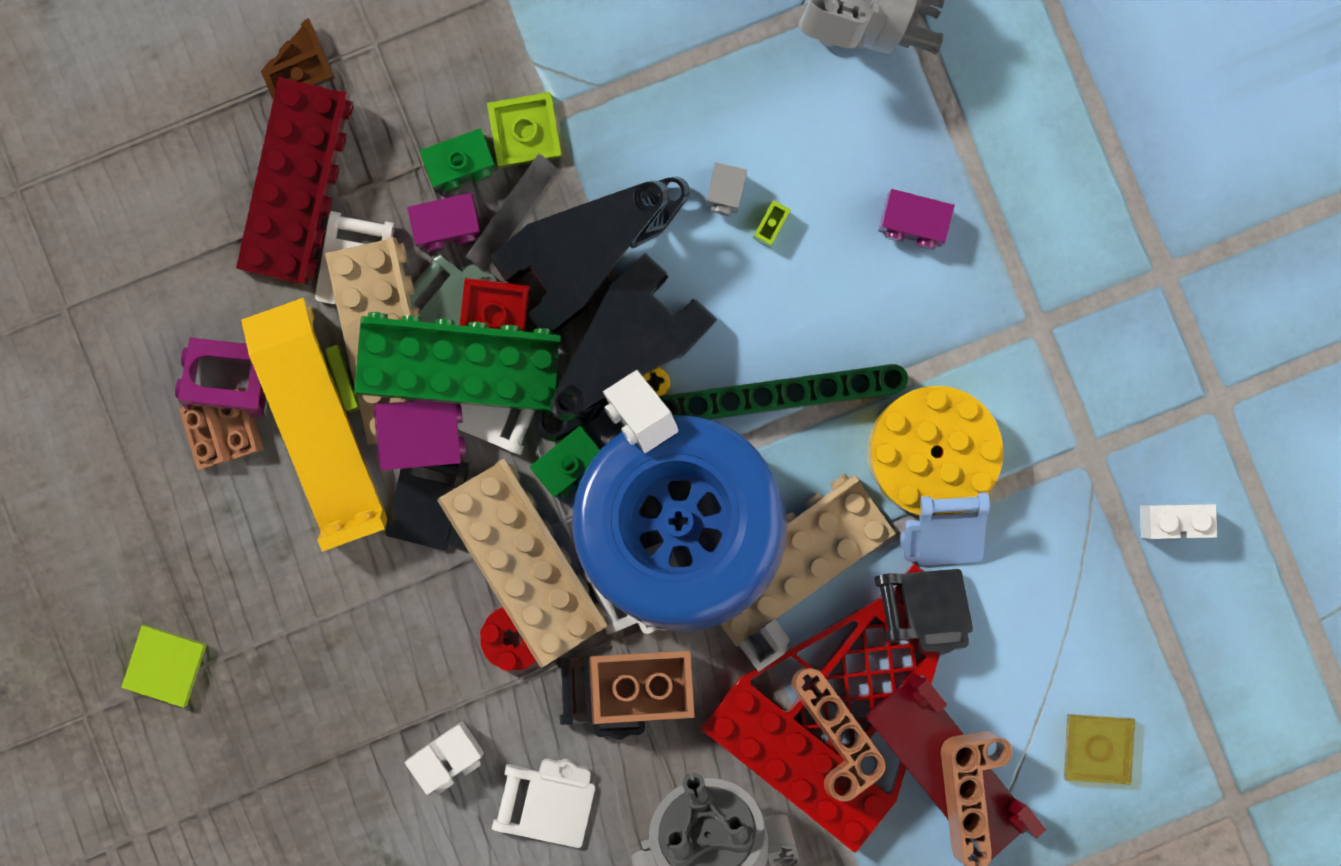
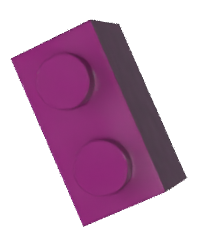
(916, 219)
(445, 222)

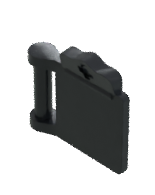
(416, 512)
(933, 607)
(615, 730)

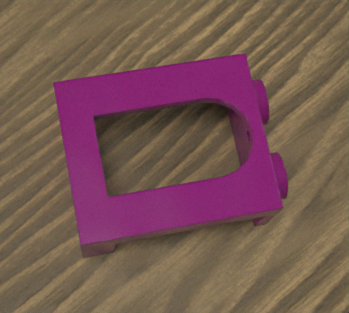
(189, 393)

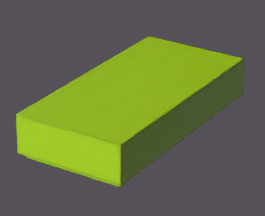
(342, 378)

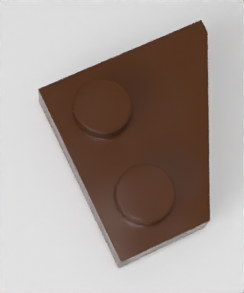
(299, 60)

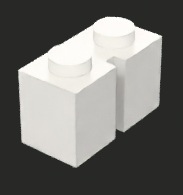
(640, 411)
(1178, 521)
(445, 758)

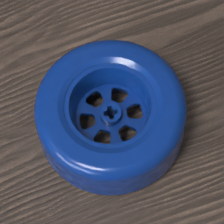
(717, 582)

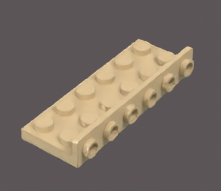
(364, 282)
(818, 547)
(523, 562)

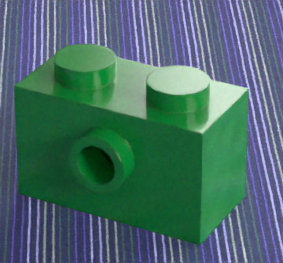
(458, 161)
(565, 463)

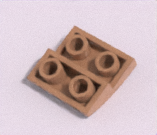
(220, 434)

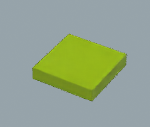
(524, 129)
(164, 665)

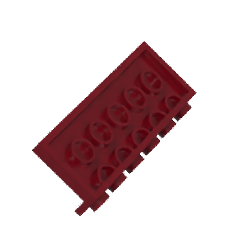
(294, 181)

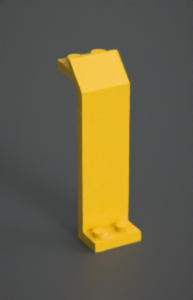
(313, 423)

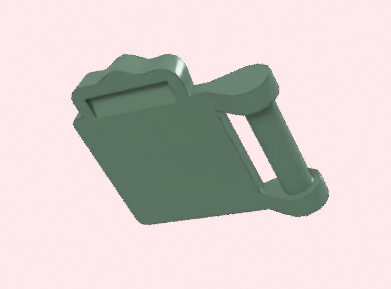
(448, 299)

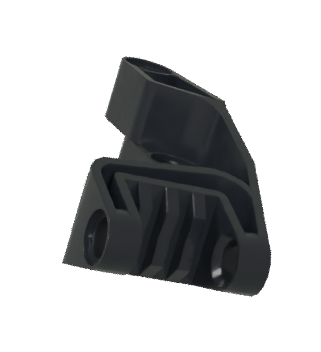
(582, 245)
(625, 336)

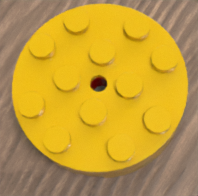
(939, 418)

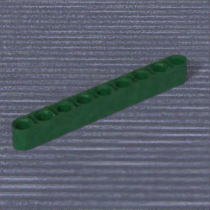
(779, 399)

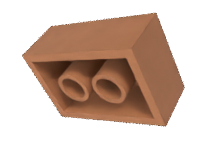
(641, 687)

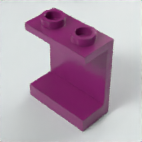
(418, 434)

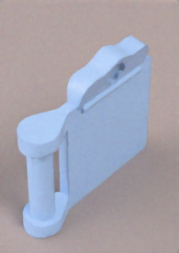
(947, 537)

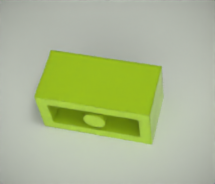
(771, 223)

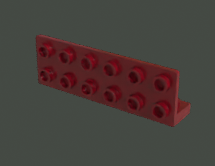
(915, 728)

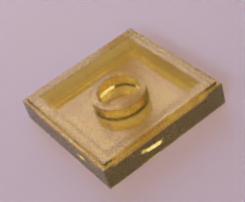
(1099, 749)

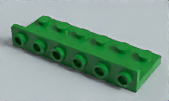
(456, 362)

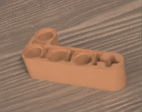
(832, 729)
(973, 799)

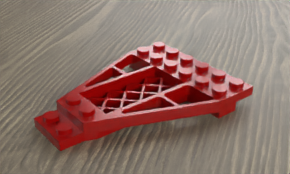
(792, 755)

